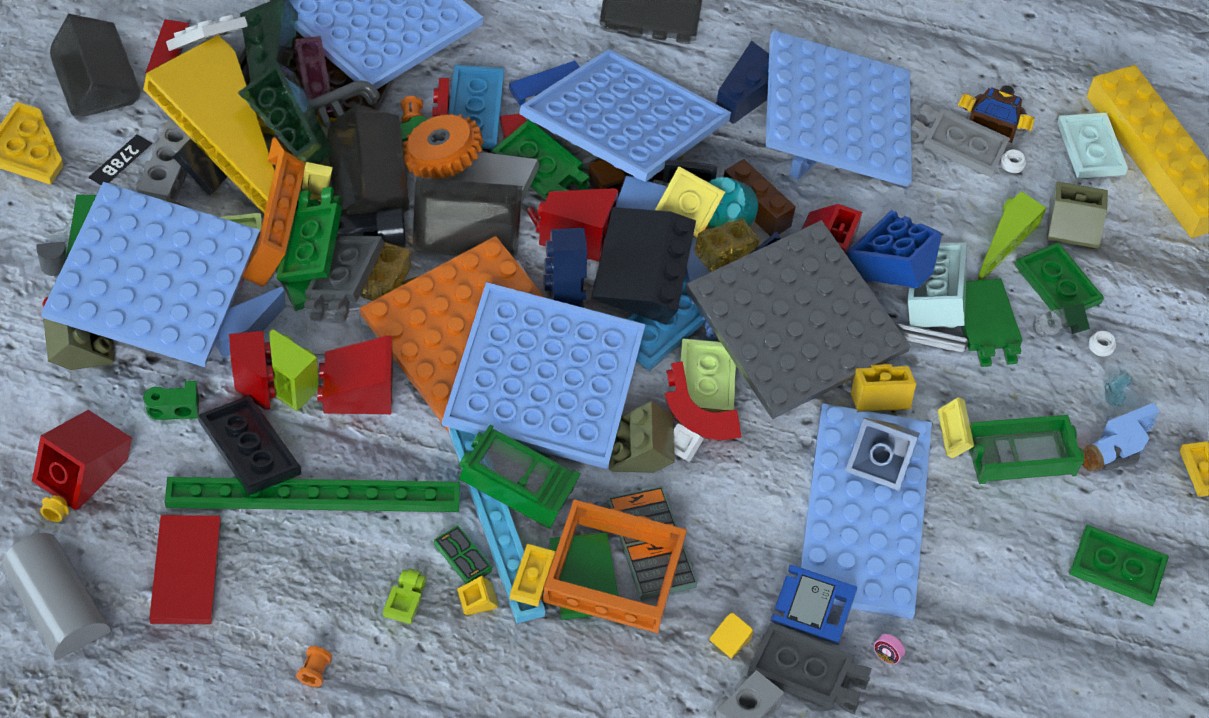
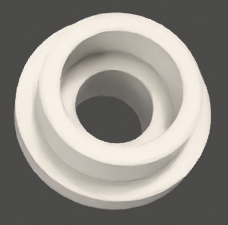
(1013, 161)
(1102, 343)

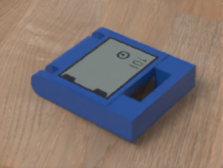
(808, 602)

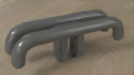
(343, 93)

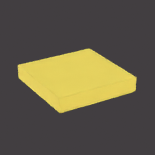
(691, 198)

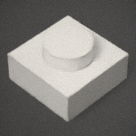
(686, 442)

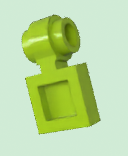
(405, 601)

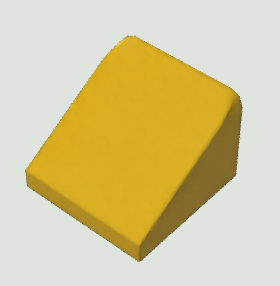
(477, 596)
(732, 635)

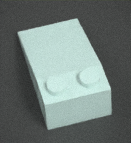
(943, 295)

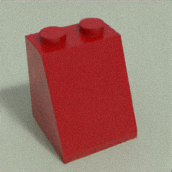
(578, 210)
(358, 378)
(79, 457)

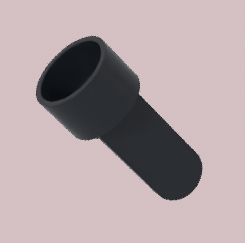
(384, 223)

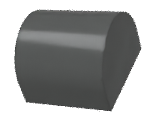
(51, 257)

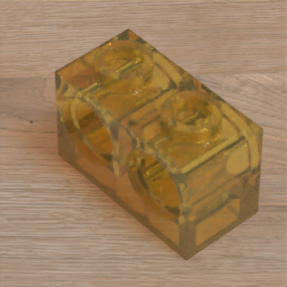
(725, 244)
(388, 271)

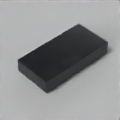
(199, 166)

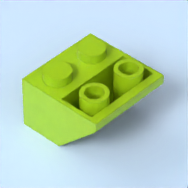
(293, 371)

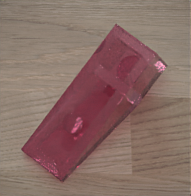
(312, 67)

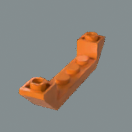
(278, 214)

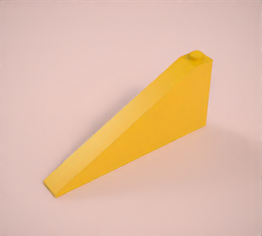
(204, 101)

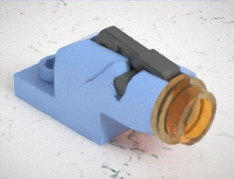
(1121, 440)

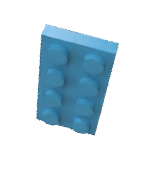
(478, 95)
(662, 339)

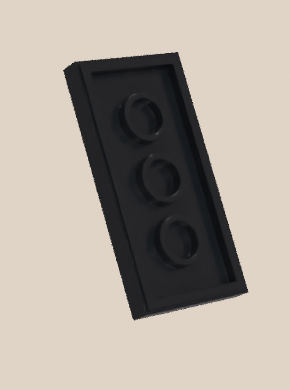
(249, 445)

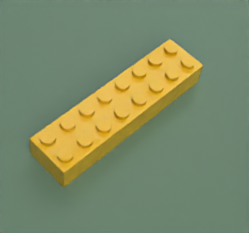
(1156, 144)

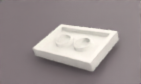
(205, 31)

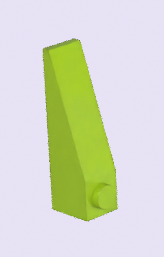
(1018, 221)

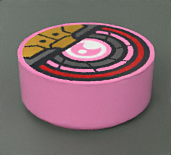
(889, 649)

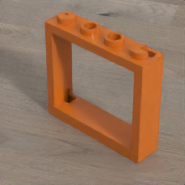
(604, 604)

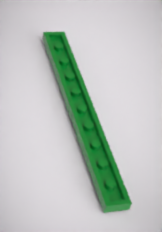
(315, 495)

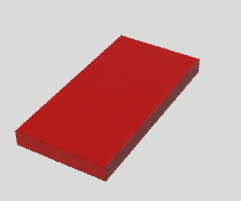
(185, 569)

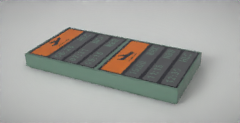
(649, 561)

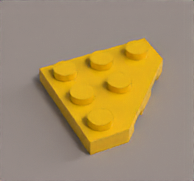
(28, 145)

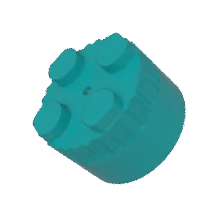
(736, 203)

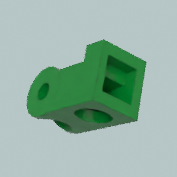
(172, 402)

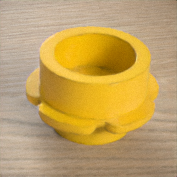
(54, 508)

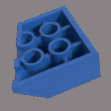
(896, 252)

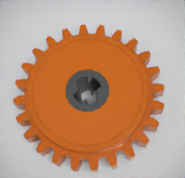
(442, 146)

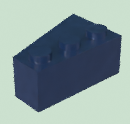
(746, 83)
(566, 266)

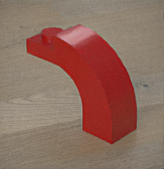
(706, 424)

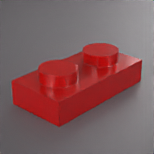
(441, 97)

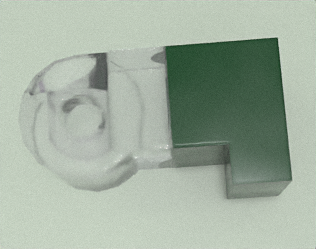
(1053, 321)

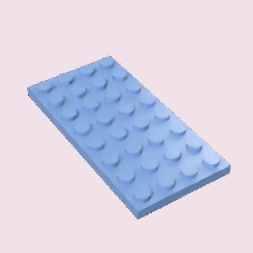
(862, 527)

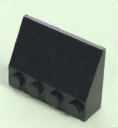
(644, 262)

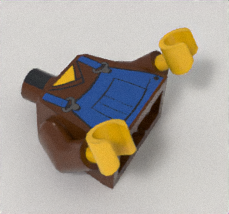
(998, 111)

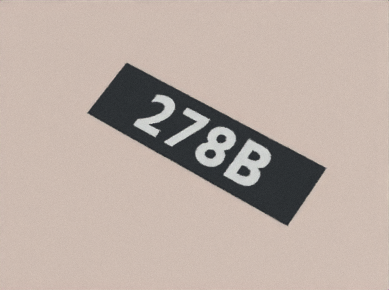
(120, 160)

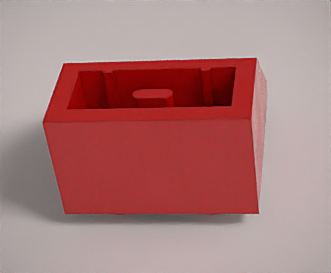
(840, 221)
(252, 367)

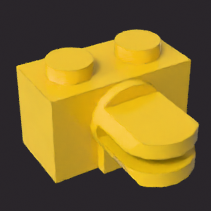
(883, 388)

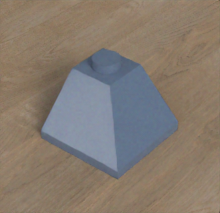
(882, 452)

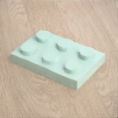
(1092, 145)

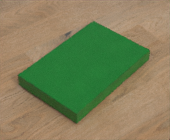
(1058, 278)
(1119, 565)
(588, 566)

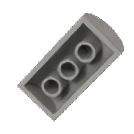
(53, 594)

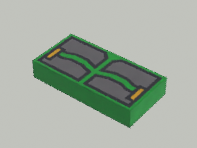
(462, 555)

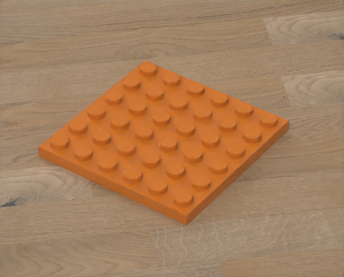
(436, 313)

